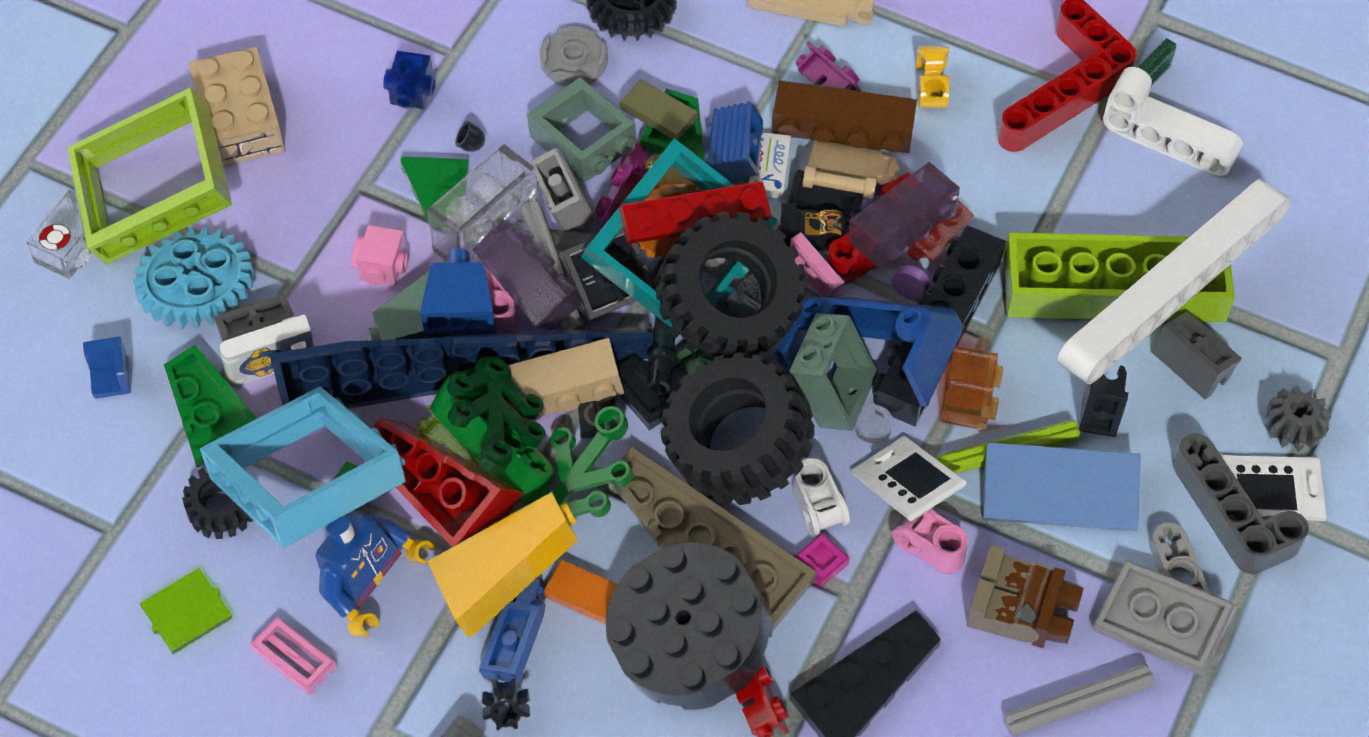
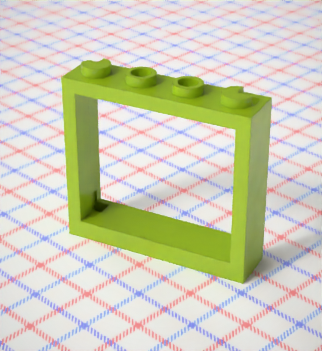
(166, 216)

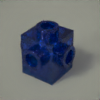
(410, 80)

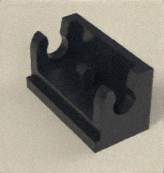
(1104, 405)

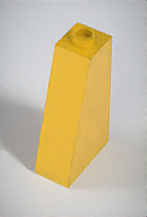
(502, 561)

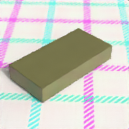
(658, 110)

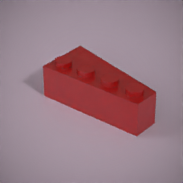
(446, 487)

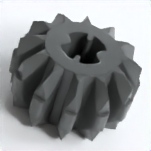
(1297, 418)

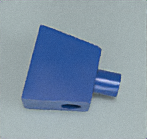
(457, 297)

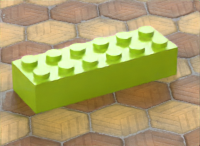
(1087, 272)

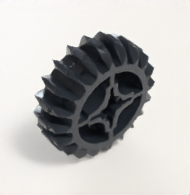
(631, 16)

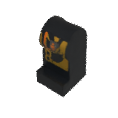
(817, 227)

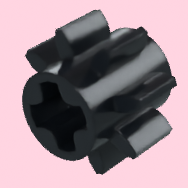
(516, 704)

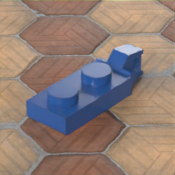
(514, 635)

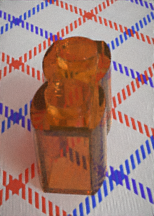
(970, 388)

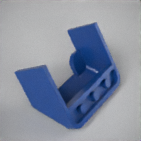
(930, 328)

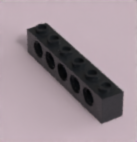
(971, 250)

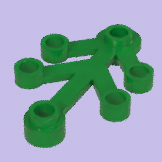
(577, 476)

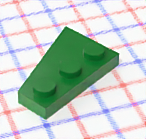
(204, 400)

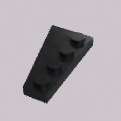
(862, 683)

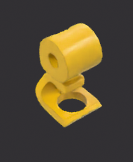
(933, 86)

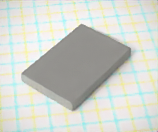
(1164, 617)

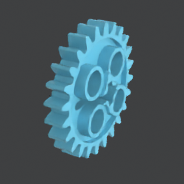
(193, 277)

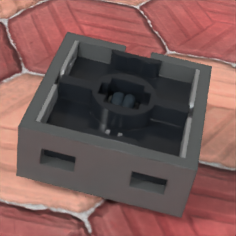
(596, 294)

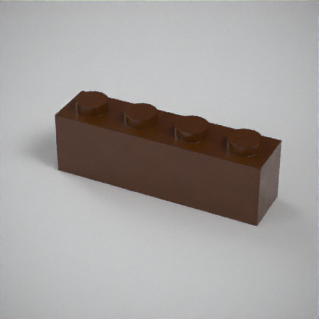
(844, 116)

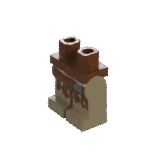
(1021, 599)

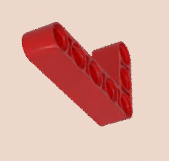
(1103, 59)

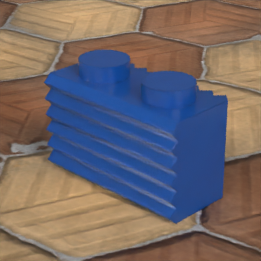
(735, 141)

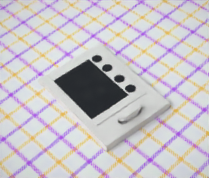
(908, 478)
(1281, 484)

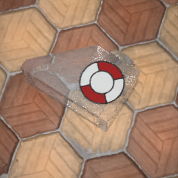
(60, 239)

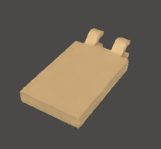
(825, 11)

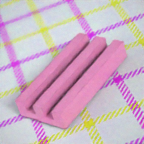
(817, 270)
(316, 675)

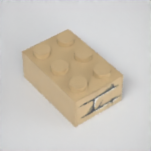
(238, 105)

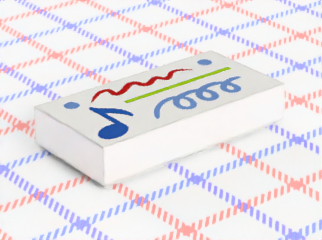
(773, 164)

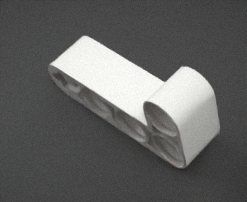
(1167, 128)

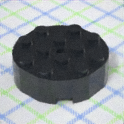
(689, 625)

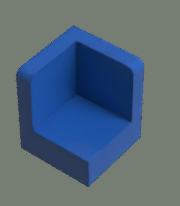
(107, 367)

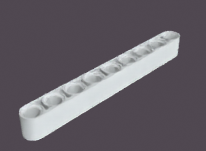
(1173, 282)

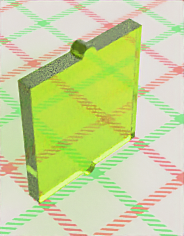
(185, 611)

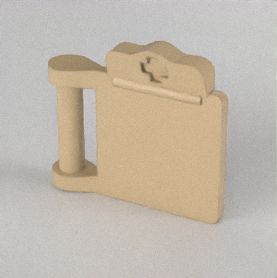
(849, 168)

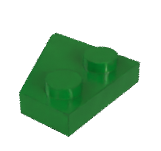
(433, 177)

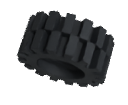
(208, 520)

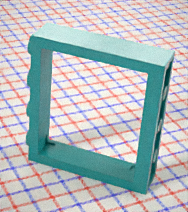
(705, 179)

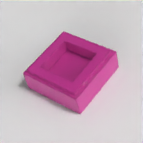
(824, 558)

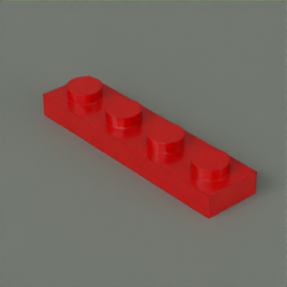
(675, 214)

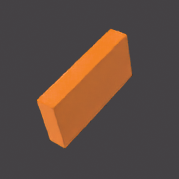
(580, 591)

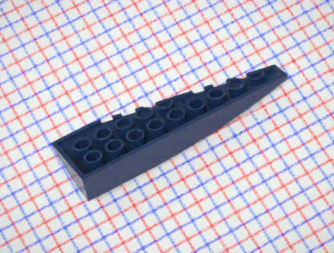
(412, 368)

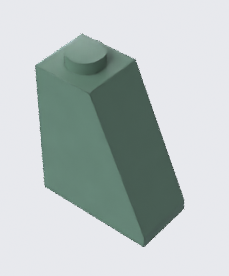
(402, 315)

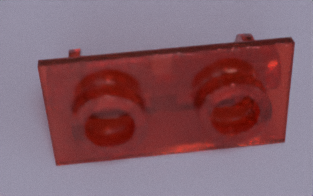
(940, 235)

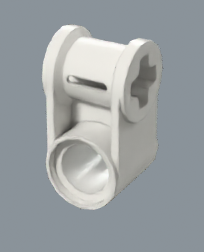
(820, 503)

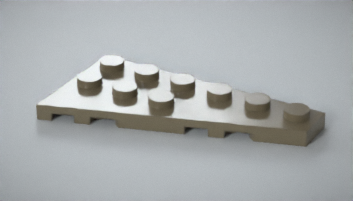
(680, 514)

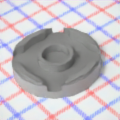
(573, 54)

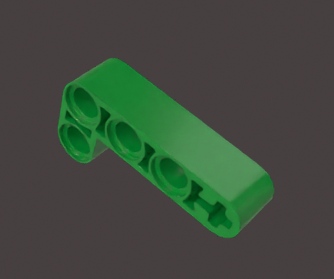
(528, 467)

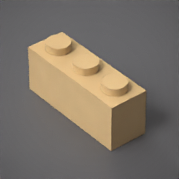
(569, 377)

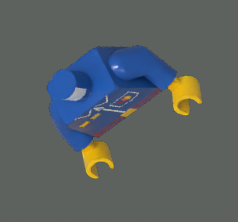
(356, 561)

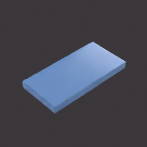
(1061, 486)

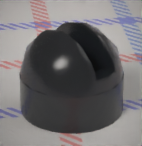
(470, 137)

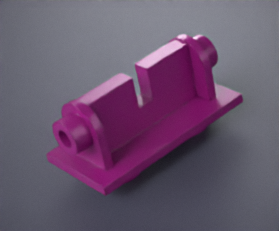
(820, 65)
(624, 180)

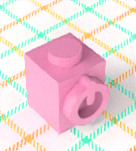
(380, 256)

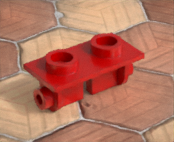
(767, 711)

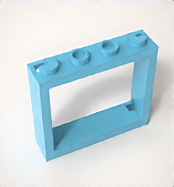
(281, 427)

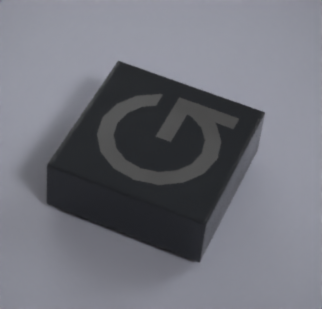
(587, 416)

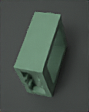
(568, 105)
(827, 340)

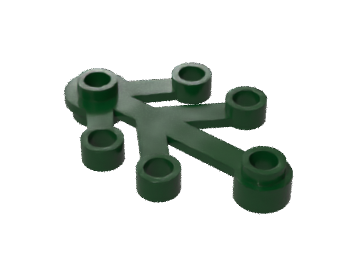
(495, 378)

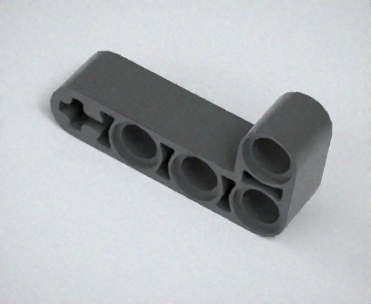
(1202, 465)

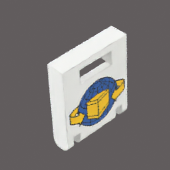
(248, 355)

